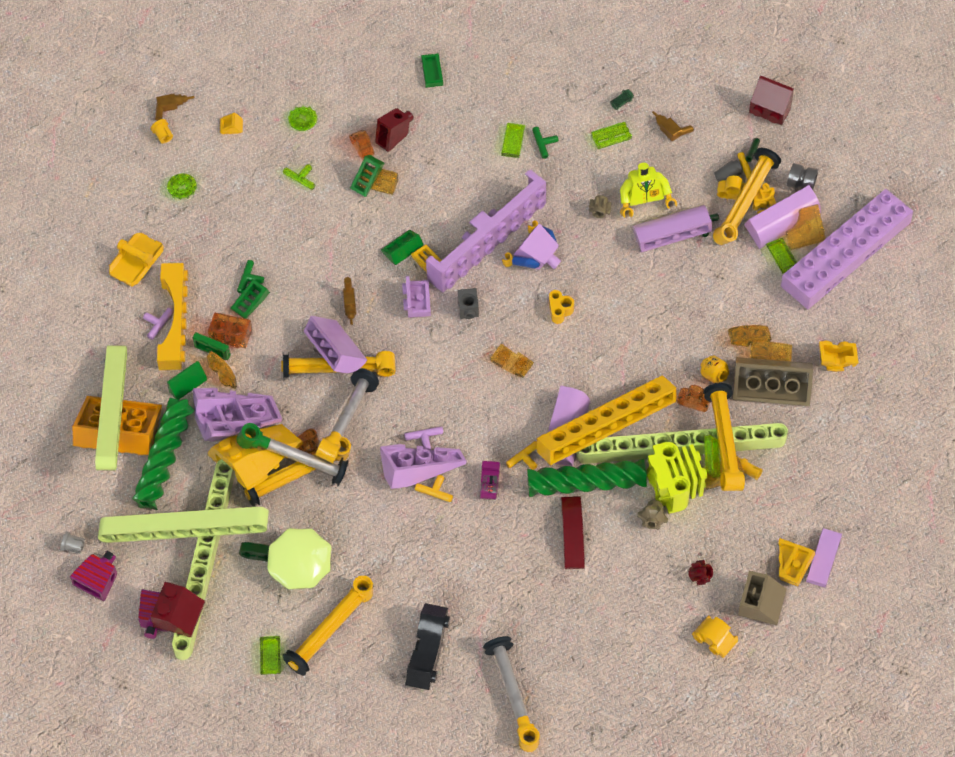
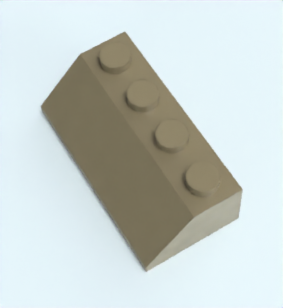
(772, 381)

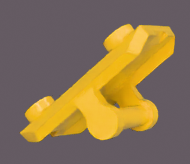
(134, 258)

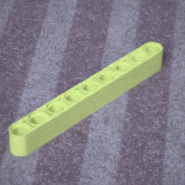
(111, 408)
(183, 524)

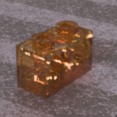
(231, 326)

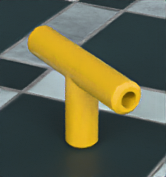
(524, 455)
(434, 491)

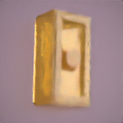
(385, 182)

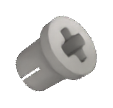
(72, 543)

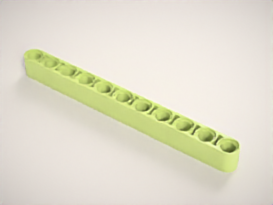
(689, 437)
(203, 548)

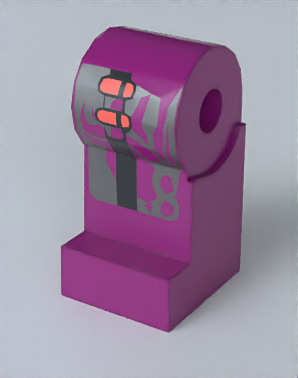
(489, 479)

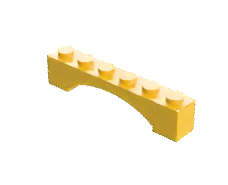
(170, 352)

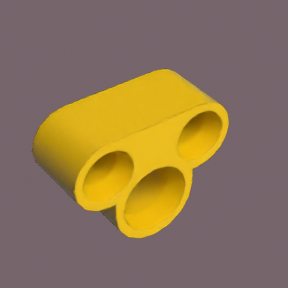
(730, 187)
(557, 308)

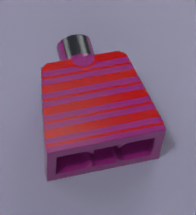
(96, 575)
(147, 603)

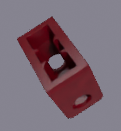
(392, 128)

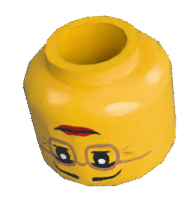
(714, 369)

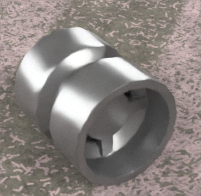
(802, 177)

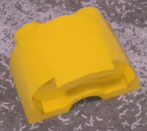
(838, 356)
(716, 634)

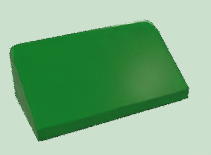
(402, 247)
(187, 380)

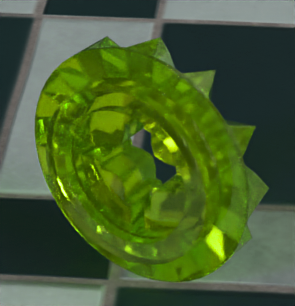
(300, 124)
(181, 180)

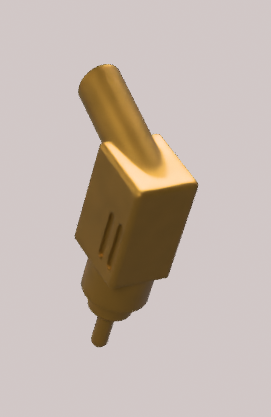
(168, 103)
(670, 128)
(349, 299)

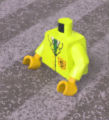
(644, 186)

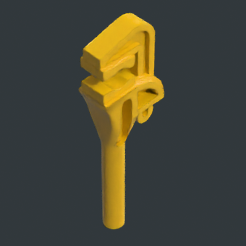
(765, 195)

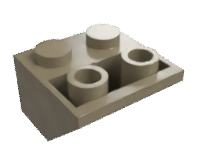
(762, 598)

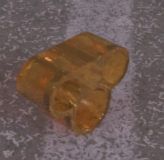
(362, 143)
(693, 398)
(310, 441)

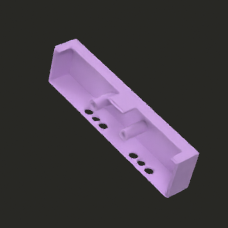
(490, 232)
(846, 249)

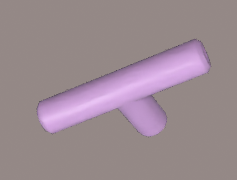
(158, 322)
(424, 435)

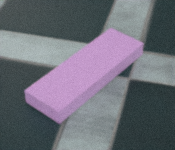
(824, 557)

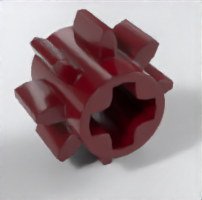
(700, 572)

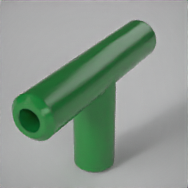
(541, 142)
(247, 276)

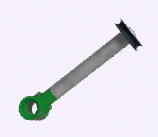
(258, 439)

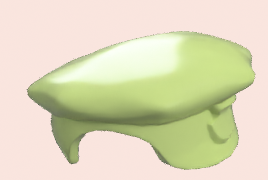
(299, 558)

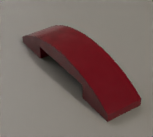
(573, 532)

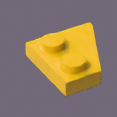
(793, 561)

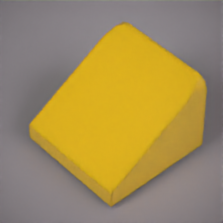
(231, 124)

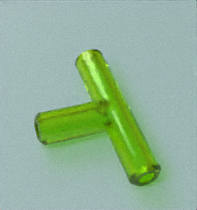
(300, 178)

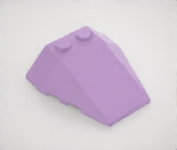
(224, 414)

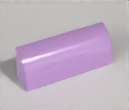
(779, 218)
(672, 228)
(334, 345)
(569, 405)

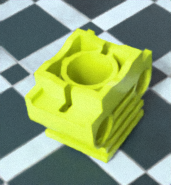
(675, 475)

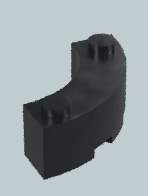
(425, 657)

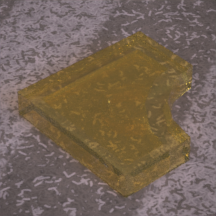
(807, 229)

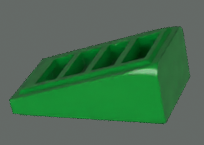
(361, 172)
(264, 292)

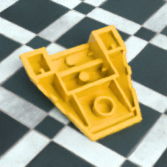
(253, 463)

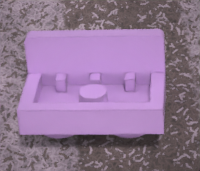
(417, 298)

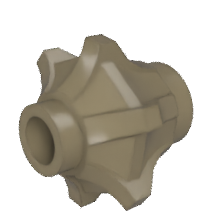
(653, 515)

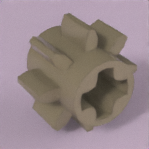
(600, 206)

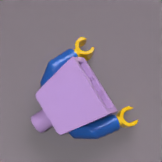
(535, 249)

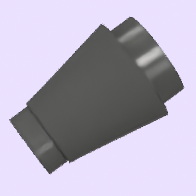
(730, 169)

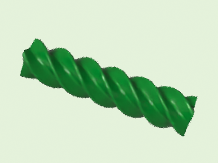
(162, 453)
(587, 477)

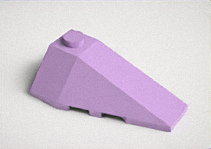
(410, 466)

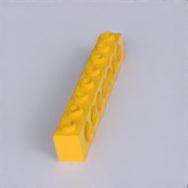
(606, 420)

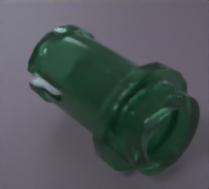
(622, 99)

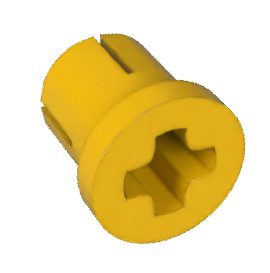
(162, 131)

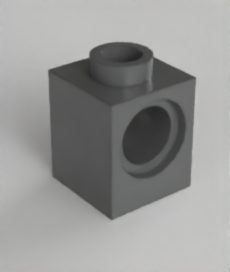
(468, 296)

